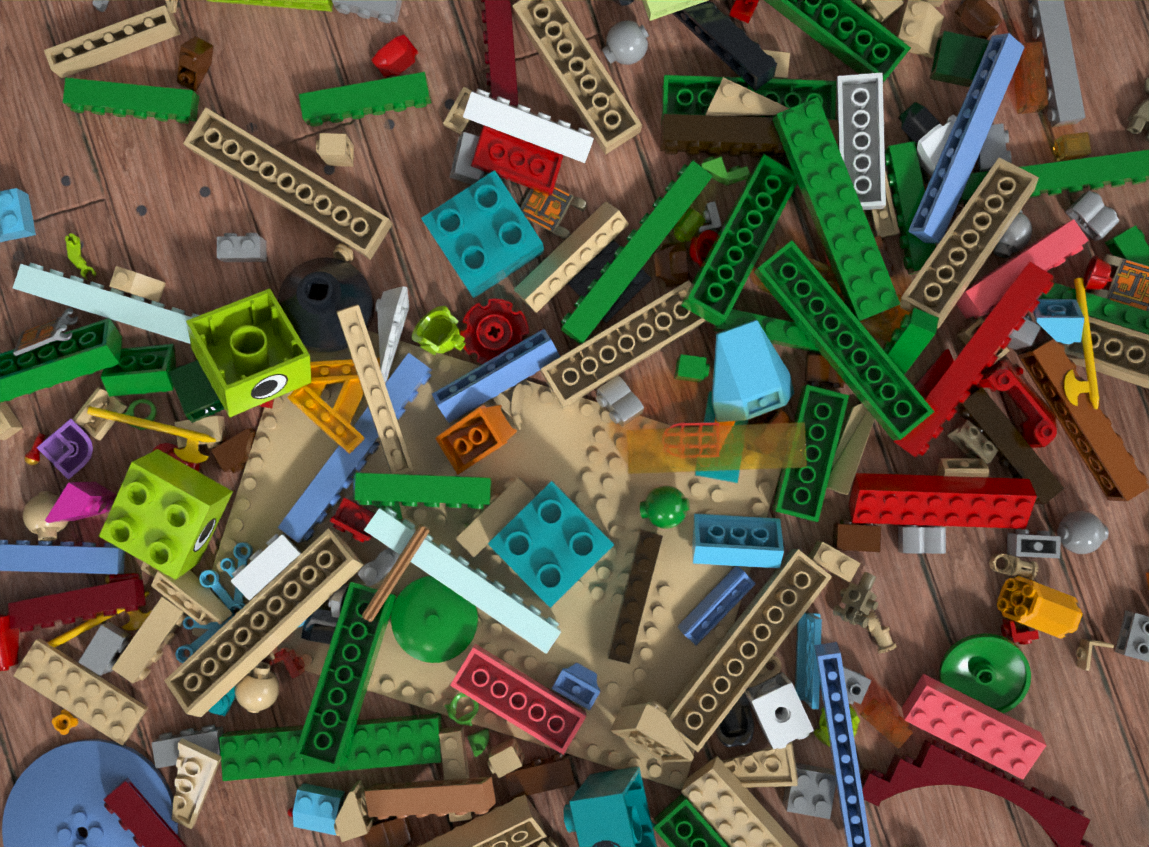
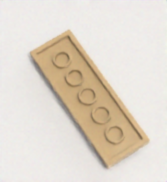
(80, 691)

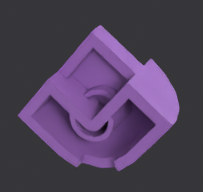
(68, 448)

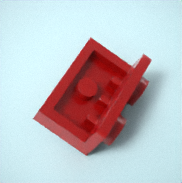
(353, 519)

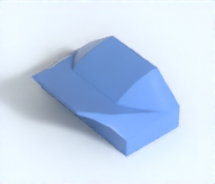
(578, 685)

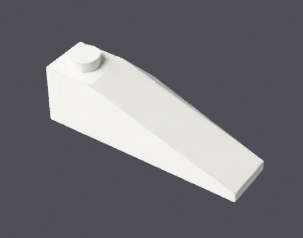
(932, 144)
(392, 313)

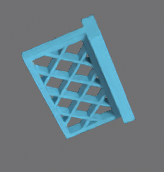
(806, 673)

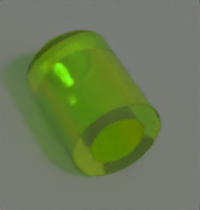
(688, 225)

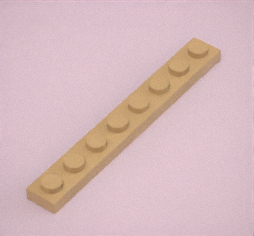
(374, 389)

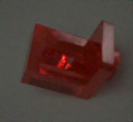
(294, 664)

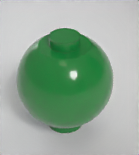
(665, 507)

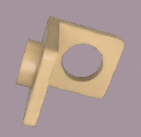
(1085, 650)

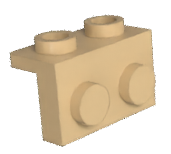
(96, 425)

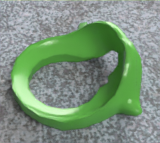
(151, 417)
(463, 720)

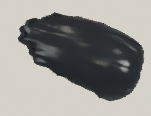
(738, 725)

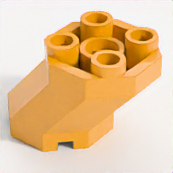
(1039, 606)

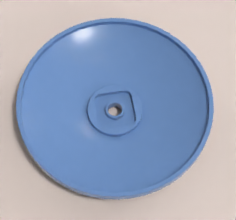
(68, 791)

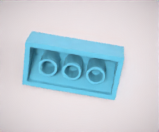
(737, 541)

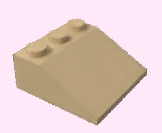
(652, 732)

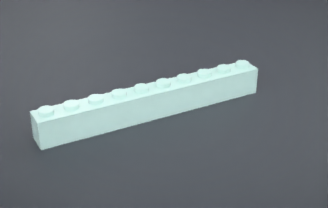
(103, 303)
(466, 581)

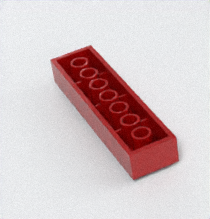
(941, 500)

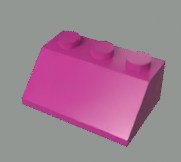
(81, 501)

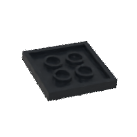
(591, 271)

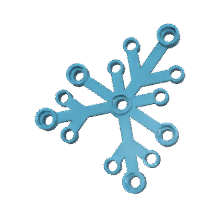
(223, 595)

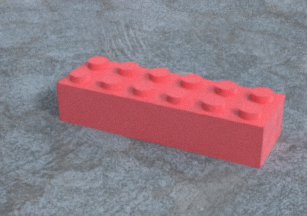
(1046, 253)
(519, 699)
(973, 726)

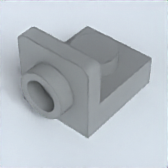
(712, 217)
(337, 599)

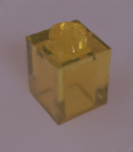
(1072, 146)

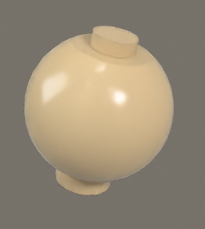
(36, 512)
(257, 689)

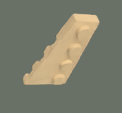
(765, 767)
(193, 781)

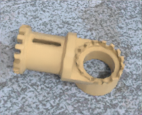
(1014, 565)
(880, 633)

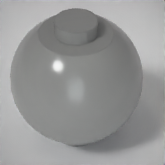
(626, 43)
(1015, 237)
(1082, 532)

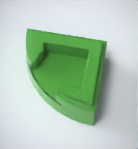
(479, 741)

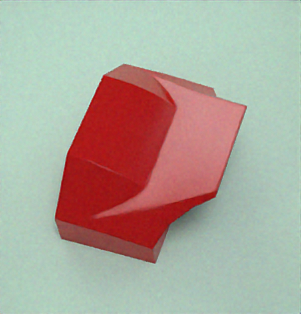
(395, 56)

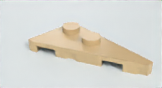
(739, 101)

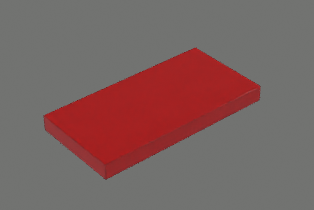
(517, 160)

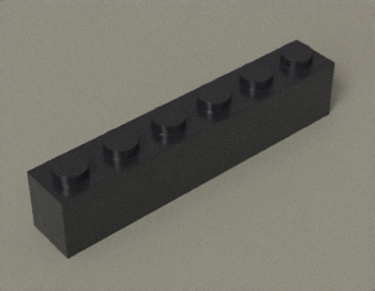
(729, 43)

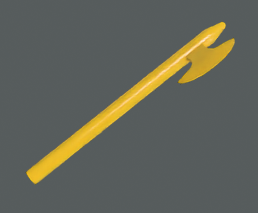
(1071, 385)
(189, 453)
(137, 618)

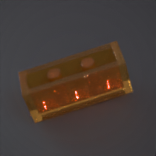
(1030, 80)

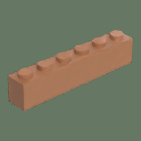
(430, 797)

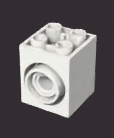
(779, 711)

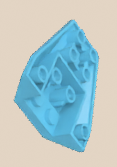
(748, 374)

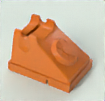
(475, 437)

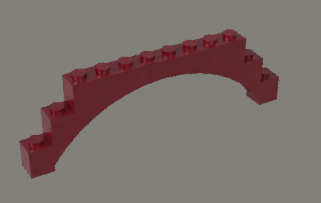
(942, 767)

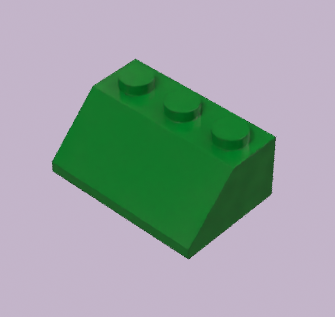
(141, 371)

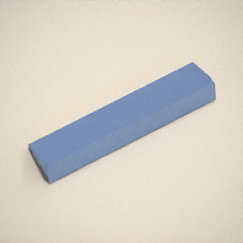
(716, 605)

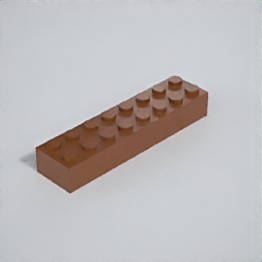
(1085, 426)

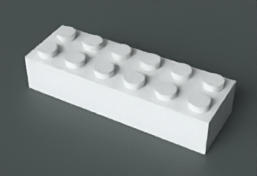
(862, 135)

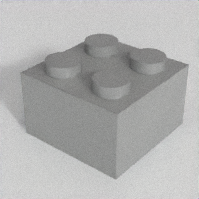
(814, 792)

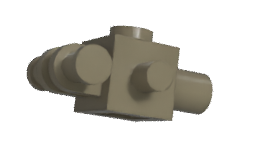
(857, 601)

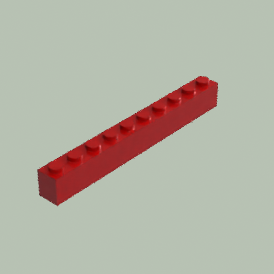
(978, 354)

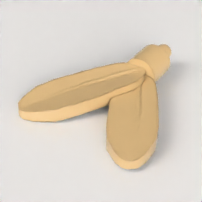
(512, 408)

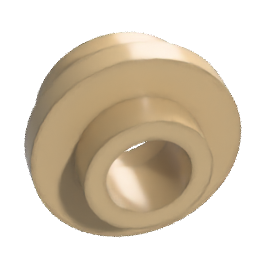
(343, 253)

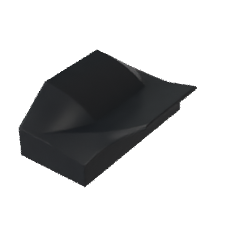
(917, 121)
(319, 627)

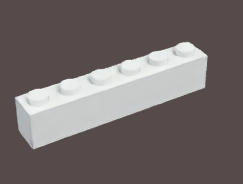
(528, 126)

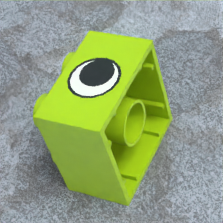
(249, 352)
(165, 513)

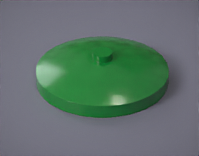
(433, 621)
(987, 670)

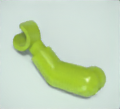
(74, 254)

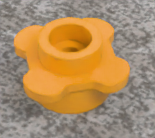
(60, 726)

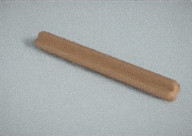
(395, 573)

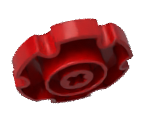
(483, 319)

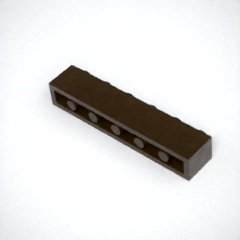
(1012, 448)
(634, 596)

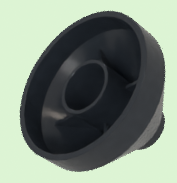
(316, 319)

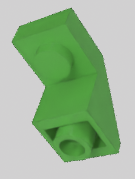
(718, 171)

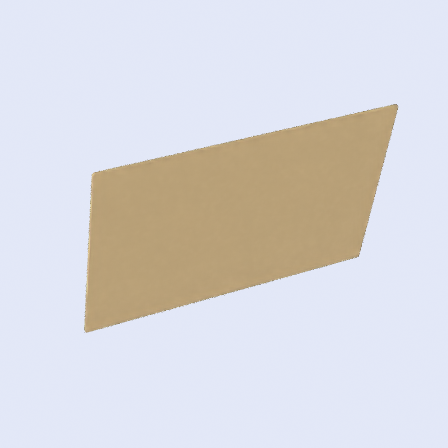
(589, 463)

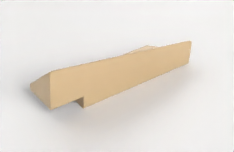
(850, 449)
(189, 596)

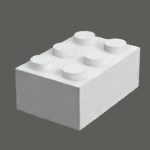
(265, 565)

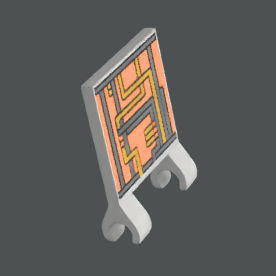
(45, 333)

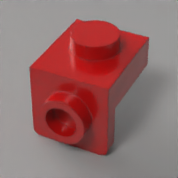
(744, 9)
(1022, 636)

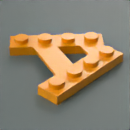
(333, 421)

